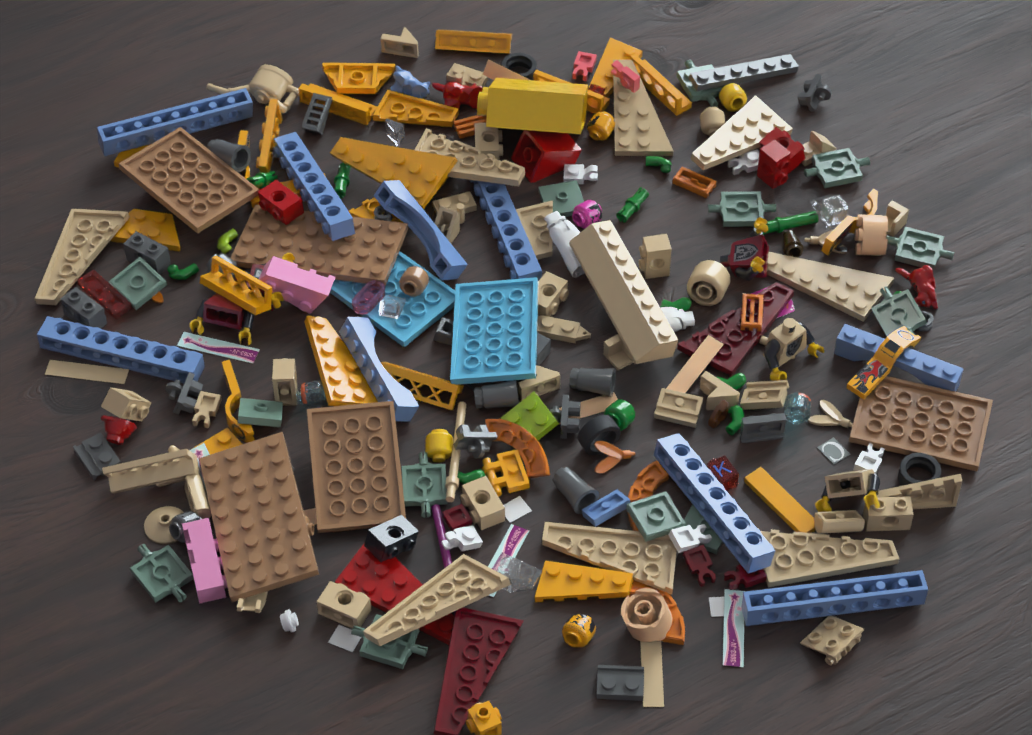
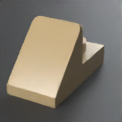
(400, 45)
(816, 145)
(545, 382)
(717, 391)

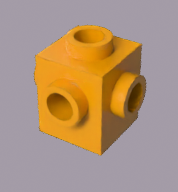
(484, 719)

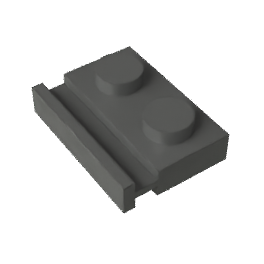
(762, 427)
(95, 455)
(620, 682)

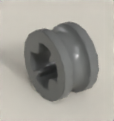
(380, 212)
(929, 318)

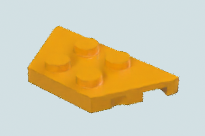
(358, 77)
(152, 224)

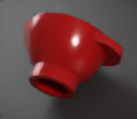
(117, 429)

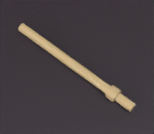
(452, 480)

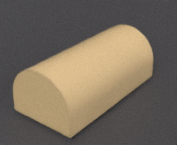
(197, 496)
(838, 522)

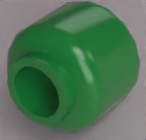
(621, 412)

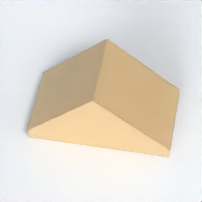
(448, 222)

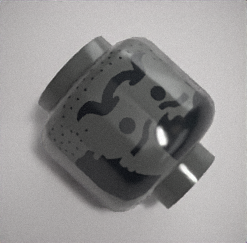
(176, 528)

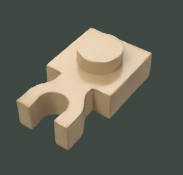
(206, 406)

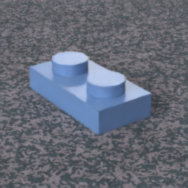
(605, 507)

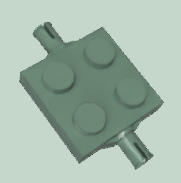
(708, 94)
(837, 167)
(741, 208)
(919, 248)
(898, 311)
(424, 484)
(161, 573)
(392, 653)

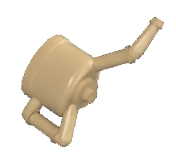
(267, 84)

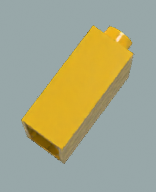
(534, 105)

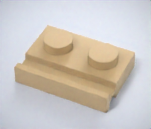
(764, 394)
(678, 407)

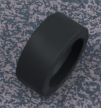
(521, 60)
(598, 429)
(918, 460)

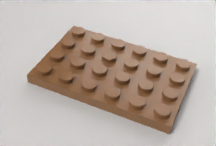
(189, 179)
(924, 420)
(355, 466)

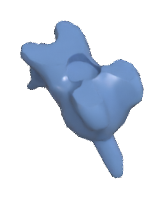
(409, 85)

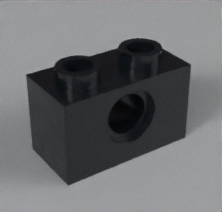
(391, 538)

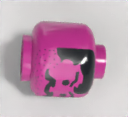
(587, 213)

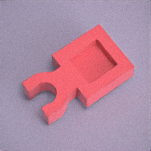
(583, 64)
(628, 78)

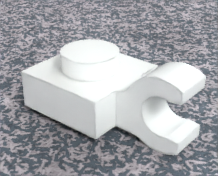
(577, 172)
(464, 538)

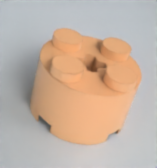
(871, 235)
(646, 615)

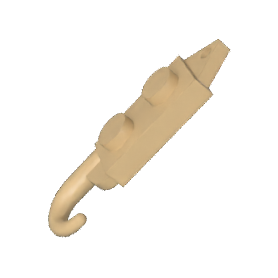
(561, 329)

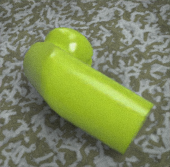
(225, 239)

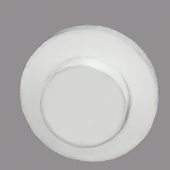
(289, 621)

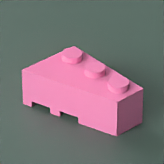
(296, 285)
(204, 560)

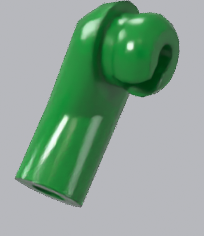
(659, 161)

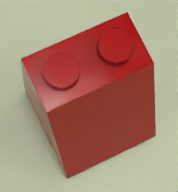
(544, 153)

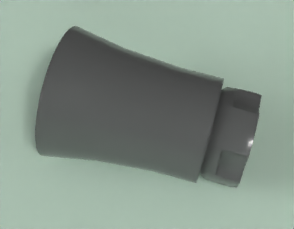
(233, 154)
(593, 380)
(497, 395)
(575, 489)

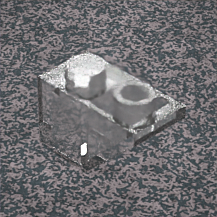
(830, 209)
(520, 574)

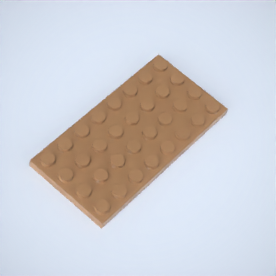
(354, 258)
(258, 517)

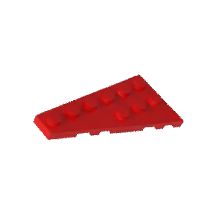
(388, 585)

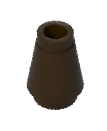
(792, 244)

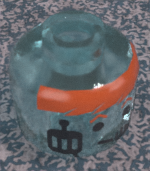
(312, 395)
(797, 408)

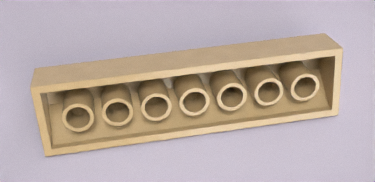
(624, 293)

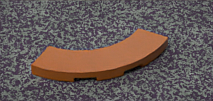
(527, 445)
(646, 483)
(677, 630)

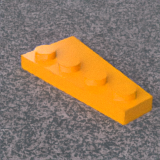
(414, 110)

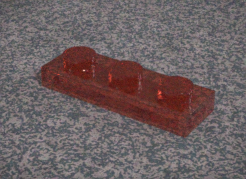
(104, 294)

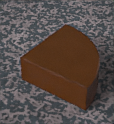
(719, 414)

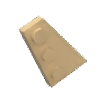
(536, 227)

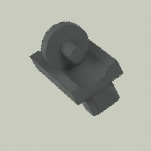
(814, 93)
(184, 402)
(569, 408)
(476, 442)

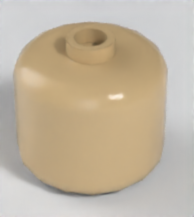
(708, 283)

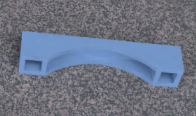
(443, 256)
(359, 337)
(861, 345)

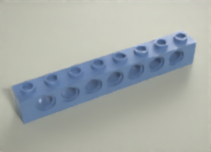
(190, 116)
(313, 186)
(508, 230)
(119, 350)
(714, 503)
(834, 598)

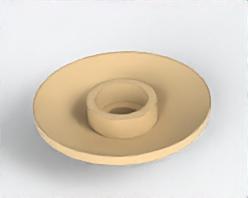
(157, 529)

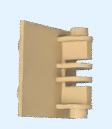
(833, 638)

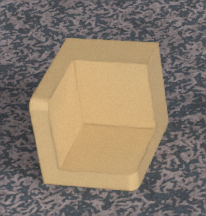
(897, 217)
(617, 353)

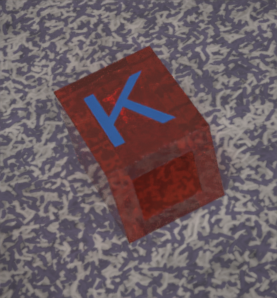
(724, 472)

